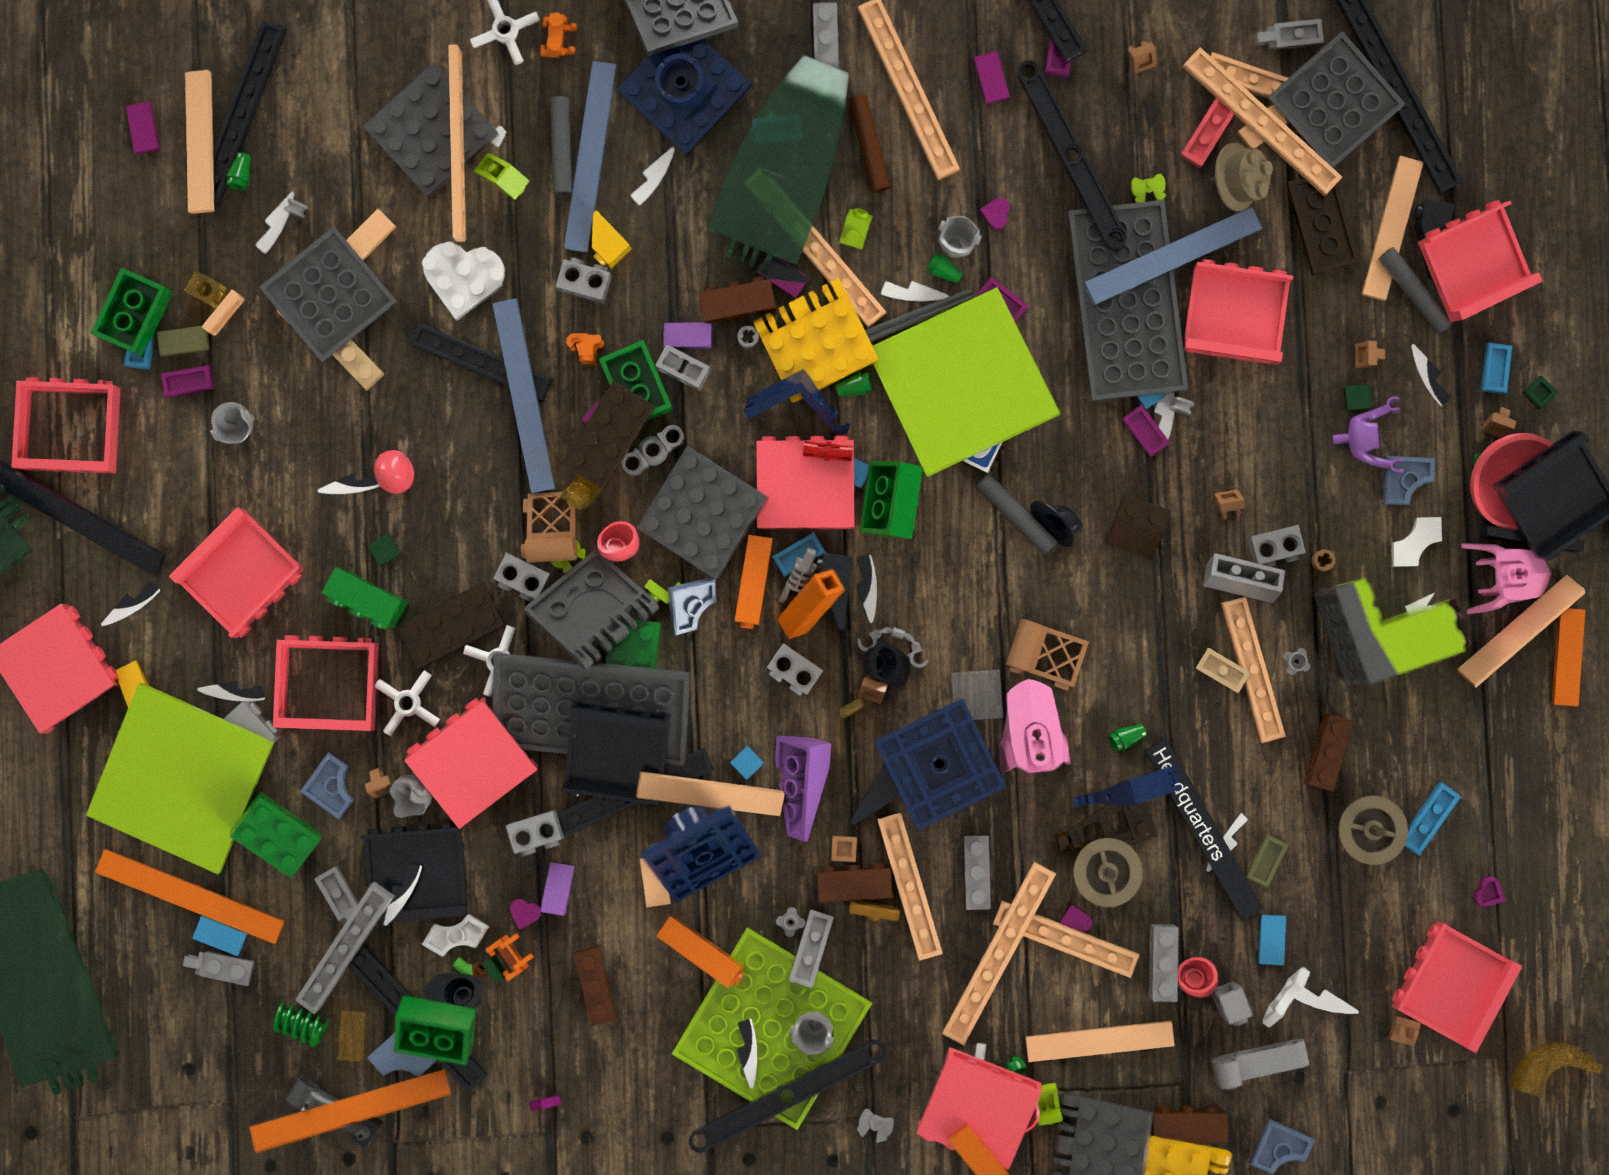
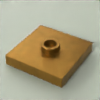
(874, 911)

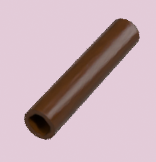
(869, 143)

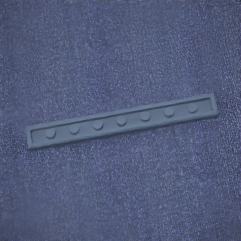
(590, 157)
(1172, 256)
(524, 395)

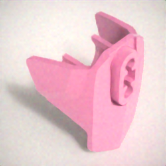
(1517, 576)
(1030, 714)

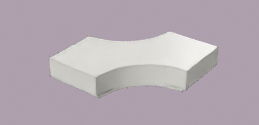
(1424, 533)
(467, 932)
(1290, 990)

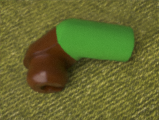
(475, 969)

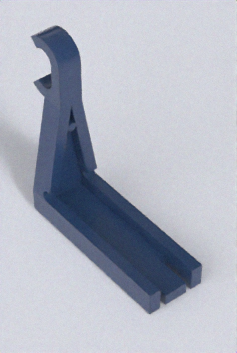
(789, 387)
(1134, 790)

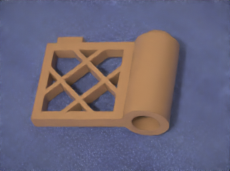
(549, 545)
(1028, 646)

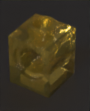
(199, 282)

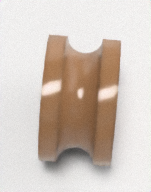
(1326, 567)

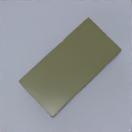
(183, 341)
(1266, 860)

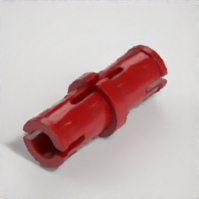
(828, 451)

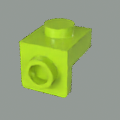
(856, 228)
(657, 592)
(1049, 1105)

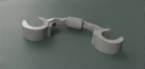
(898, 633)

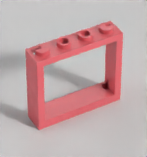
(22, 425)
(317, 642)

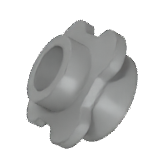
(1303, 664)
(790, 928)

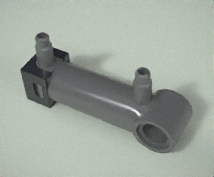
(308, 1095)

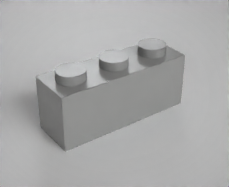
(1243, 578)
(1163, 963)

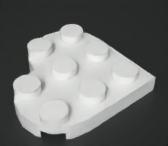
(463, 277)

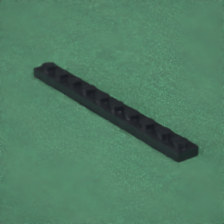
(1412, 114)

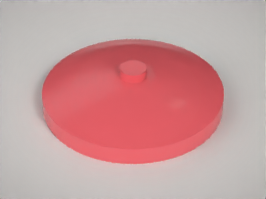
(1496, 463)

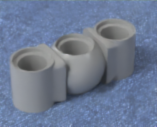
(659, 440)

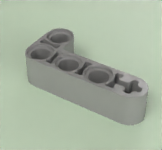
(1259, 1062)

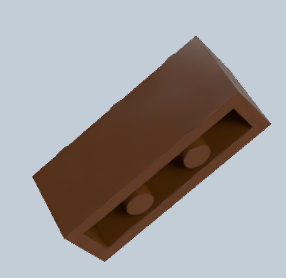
(737, 300)
(1328, 752)
(854, 883)
(595, 985)
(1191, 1124)

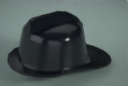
(1058, 521)
(886, 664)
(455, 989)

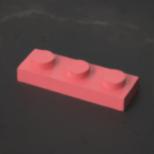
(1207, 134)

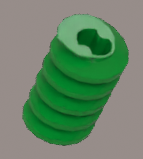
(299, 1025)

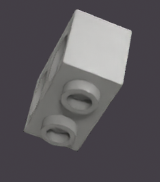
(581, 286)
(683, 367)
(1274, 541)
(524, 573)
(798, 664)
(533, 828)
(1232, 1004)

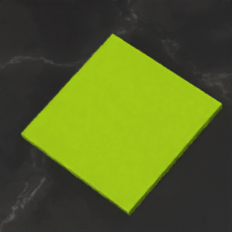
(963, 382)
(179, 778)
(774, 1007)

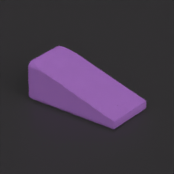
(688, 335)
(557, 889)

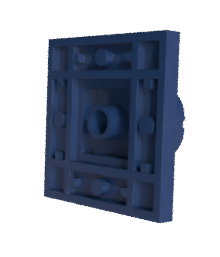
(689, 110)
(966, 771)
(699, 850)

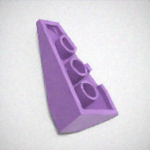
(803, 770)

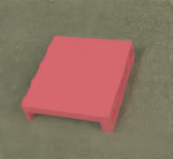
(1476, 261)
(1236, 312)
(804, 489)
(238, 572)
(55, 667)
(470, 762)
(1456, 986)
(986, 1098)

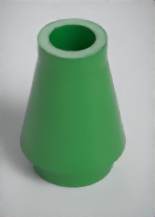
(239, 173)
(943, 268)
(854, 385)
(1126, 737)

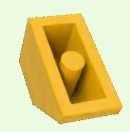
(607, 242)

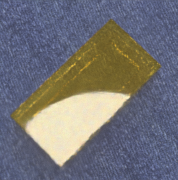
(851, 707)
(352, 1035)

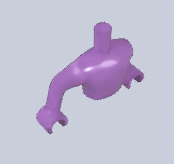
(1365, 437)

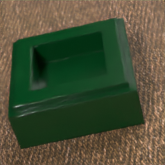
(1539, 392)
(1357, 397)
(384, 550)
(494, 968)

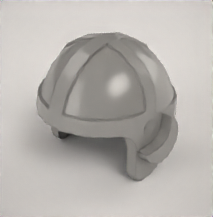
(958, 236)
(231, 423)
(409, 796)
(812, 1033)

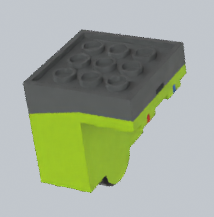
(1379, 649)

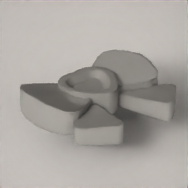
(875, 1122)

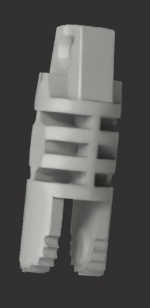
(800, 575)

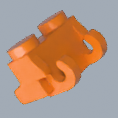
(556, 35)
(587, 347)
(510, 955)

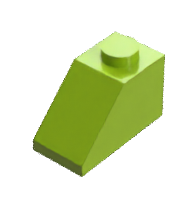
(502, 176)

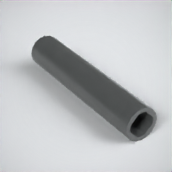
(561, 145)
(1415, 290)
(1016, 513)

